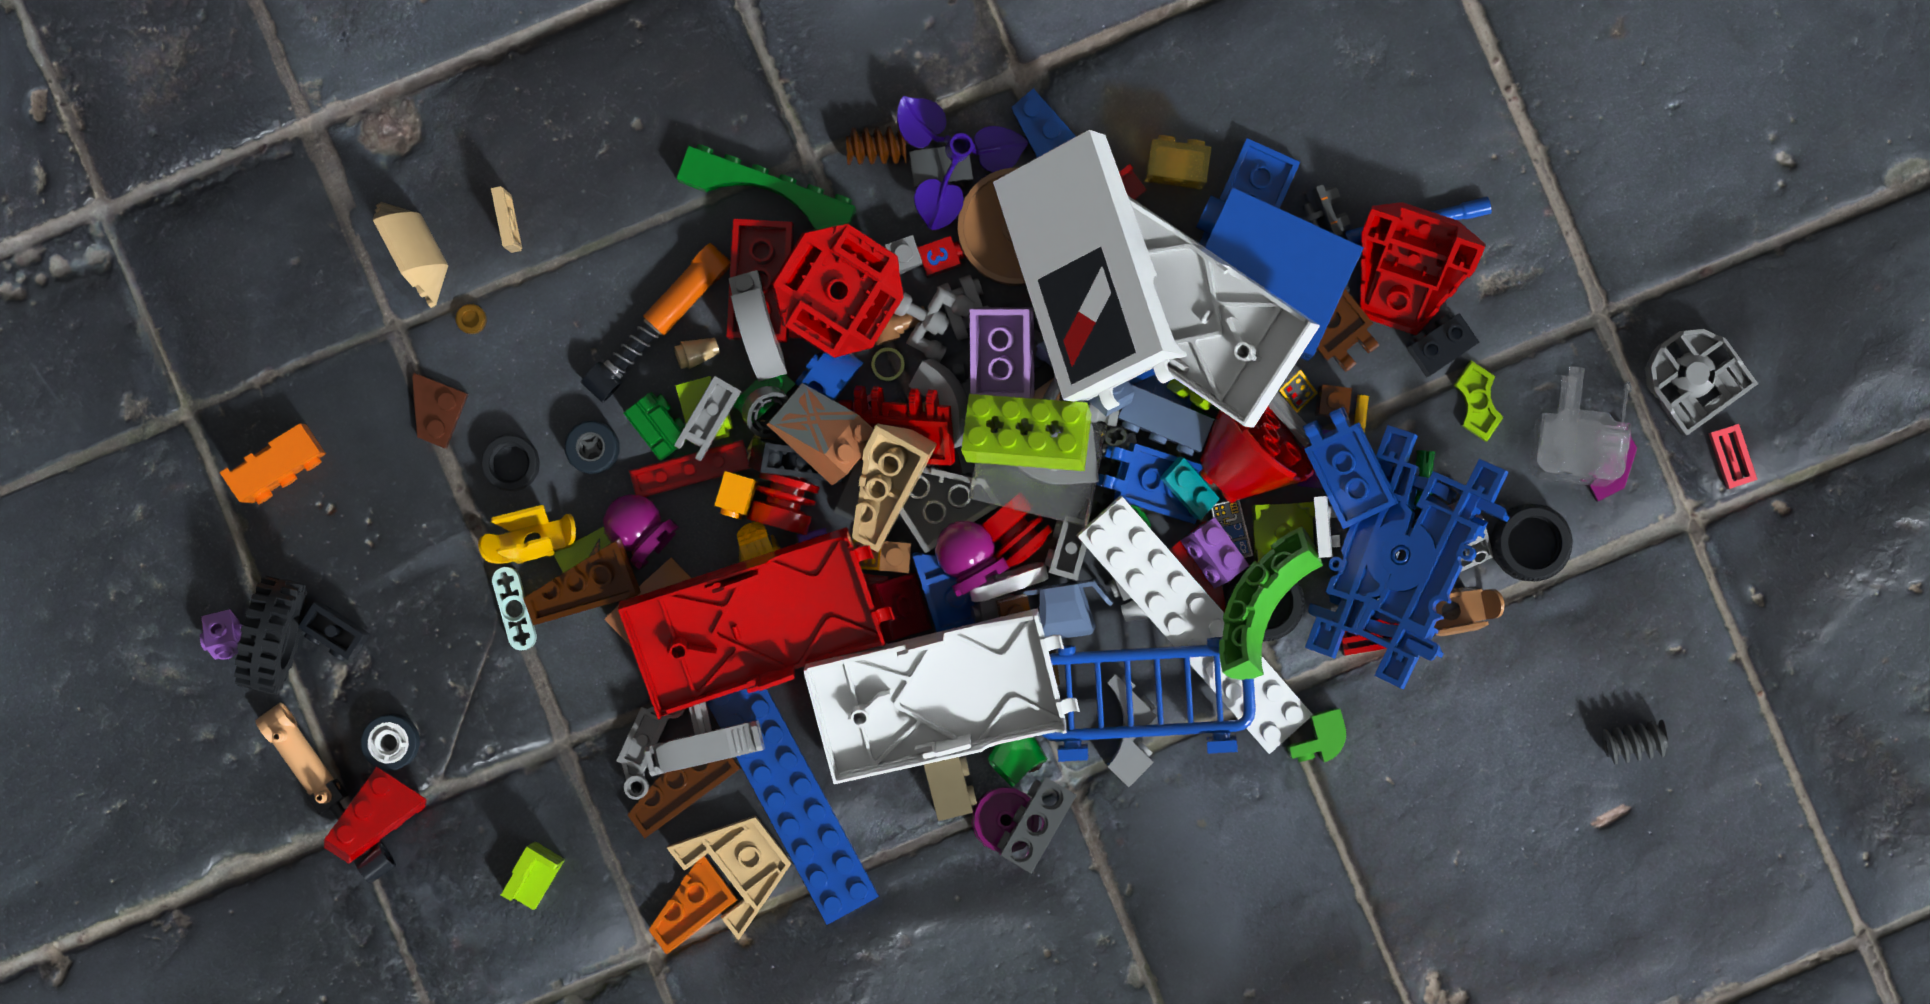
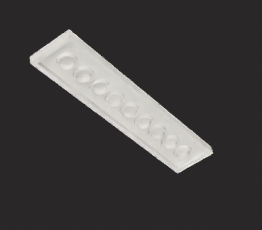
(1186, 615)

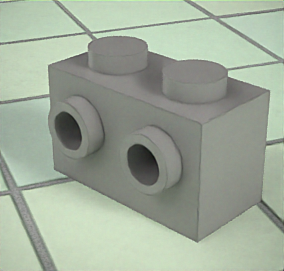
(1068, 551)

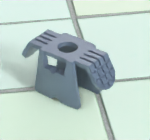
(1066, 608)

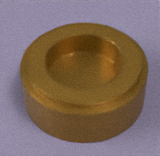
(471, 319)

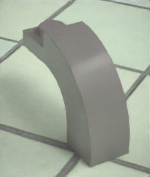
(756, 327)
(950, 392)

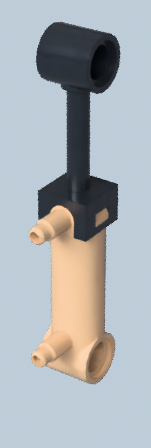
(324, 791)

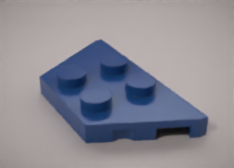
(944, 606)

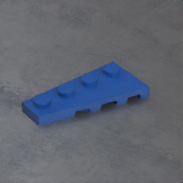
(1040, 124)

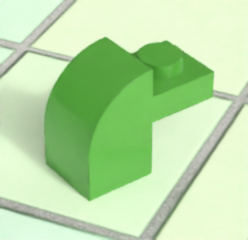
(1329, 737)

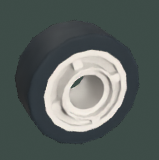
(373, 742)

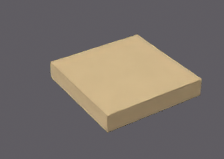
(506, 219)

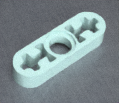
(514, 585)

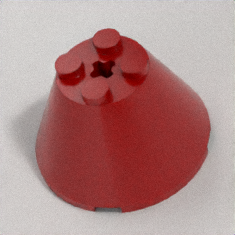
(1251, 459)

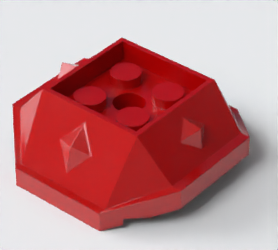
(868, 282)

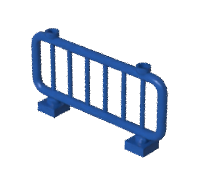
(1219, 742)

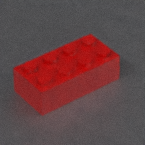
(764, 248)

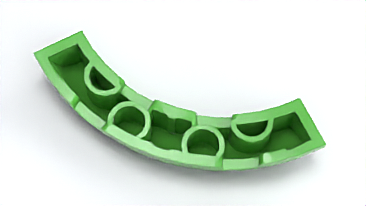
(1257, 598)

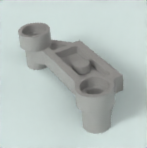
(644, 732)

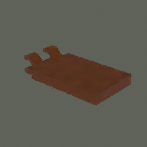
(1344, 330)

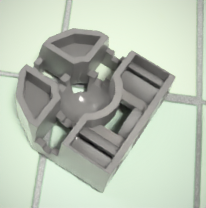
(1729, 378)

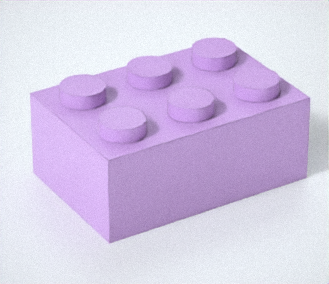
(1002, 351)

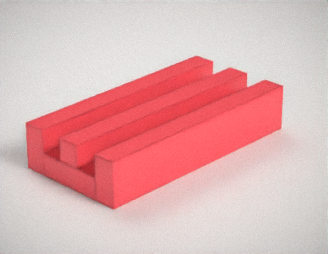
(1747, 463)

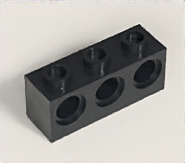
(780, 459)

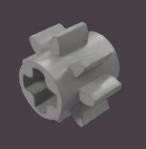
(1118, 437)

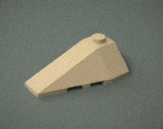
(889, 473)

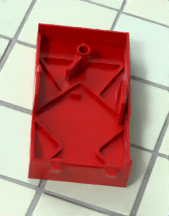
(753, 622)

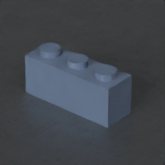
(1166, 421)

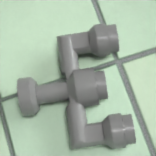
(933, 320)

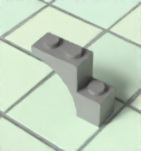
(1130, 758)

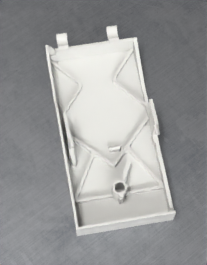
(1232, 328)

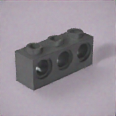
(1051, 819)

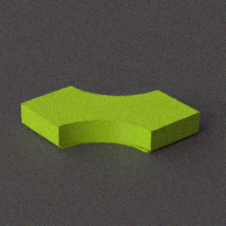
(1475, 388)

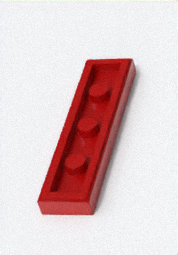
(688, 470)

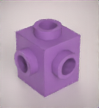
(221, 634)

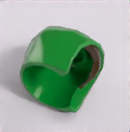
(1017, 758)

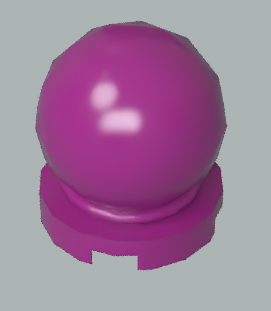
(639, 527)
(967, 554)

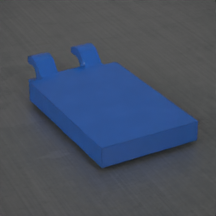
(1348, 470)
(1140, 480)

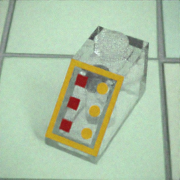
(1297, 389)

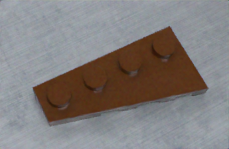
(588, 585)
(676, 792)

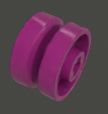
(987, 815)

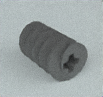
(1635, 741)

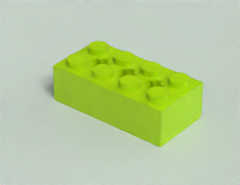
(1036, 448)

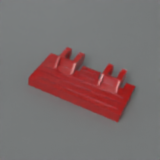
(933, 424)

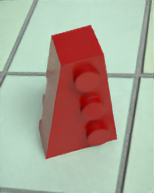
(371, 815)

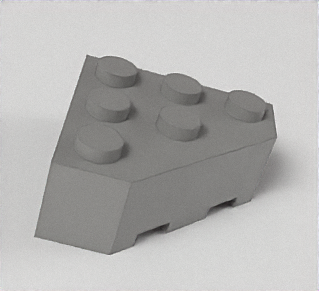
(939, 501)

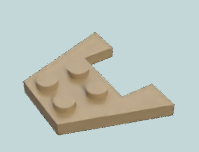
(748, 860)

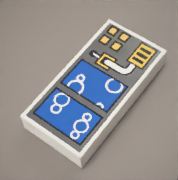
(1232, 521)

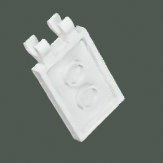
(1323, 513)

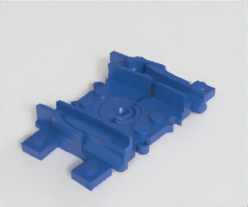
(1426, 576)

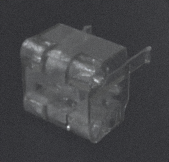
(1580, 443)

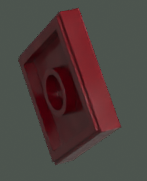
(907, 605)

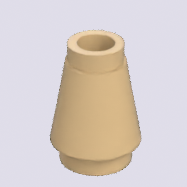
(695, 352)

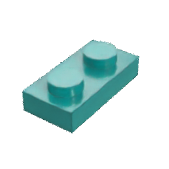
(1189, 488)

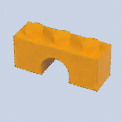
(736, 495)

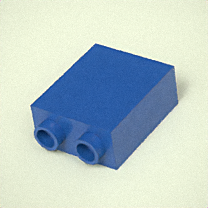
(1282, 255)

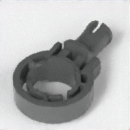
(755, 402)

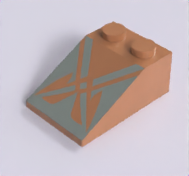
(822, 432)

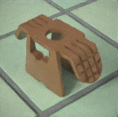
(1474, 606)

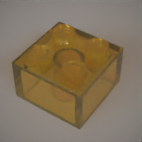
(1177, 162)

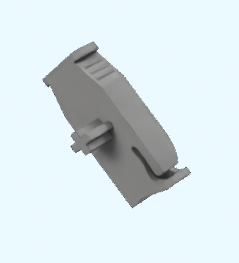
(705, 744)

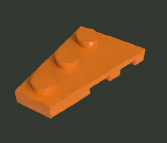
(694, 904)

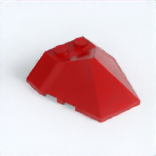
(1413, 264)

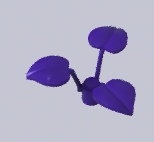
(921, 122)

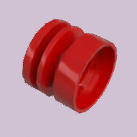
(783, 503)
(1015, 534)

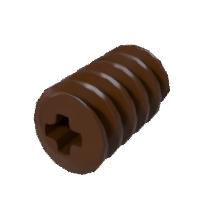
(875, 146)

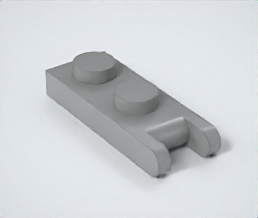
(709, 416)

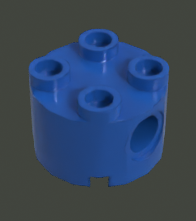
(830, 374)

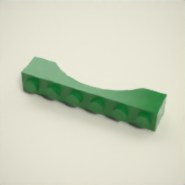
(709, 172)

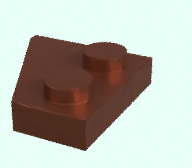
(436, 410)

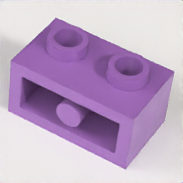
(1214, 553)

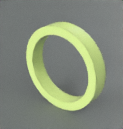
(874, 359)

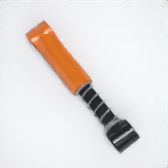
(703, 272)

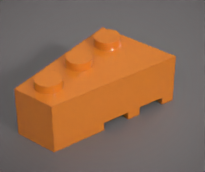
(274, 465)

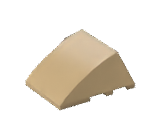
(412, 249)

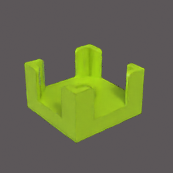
(1277, 520)

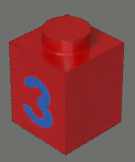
(940, 256)

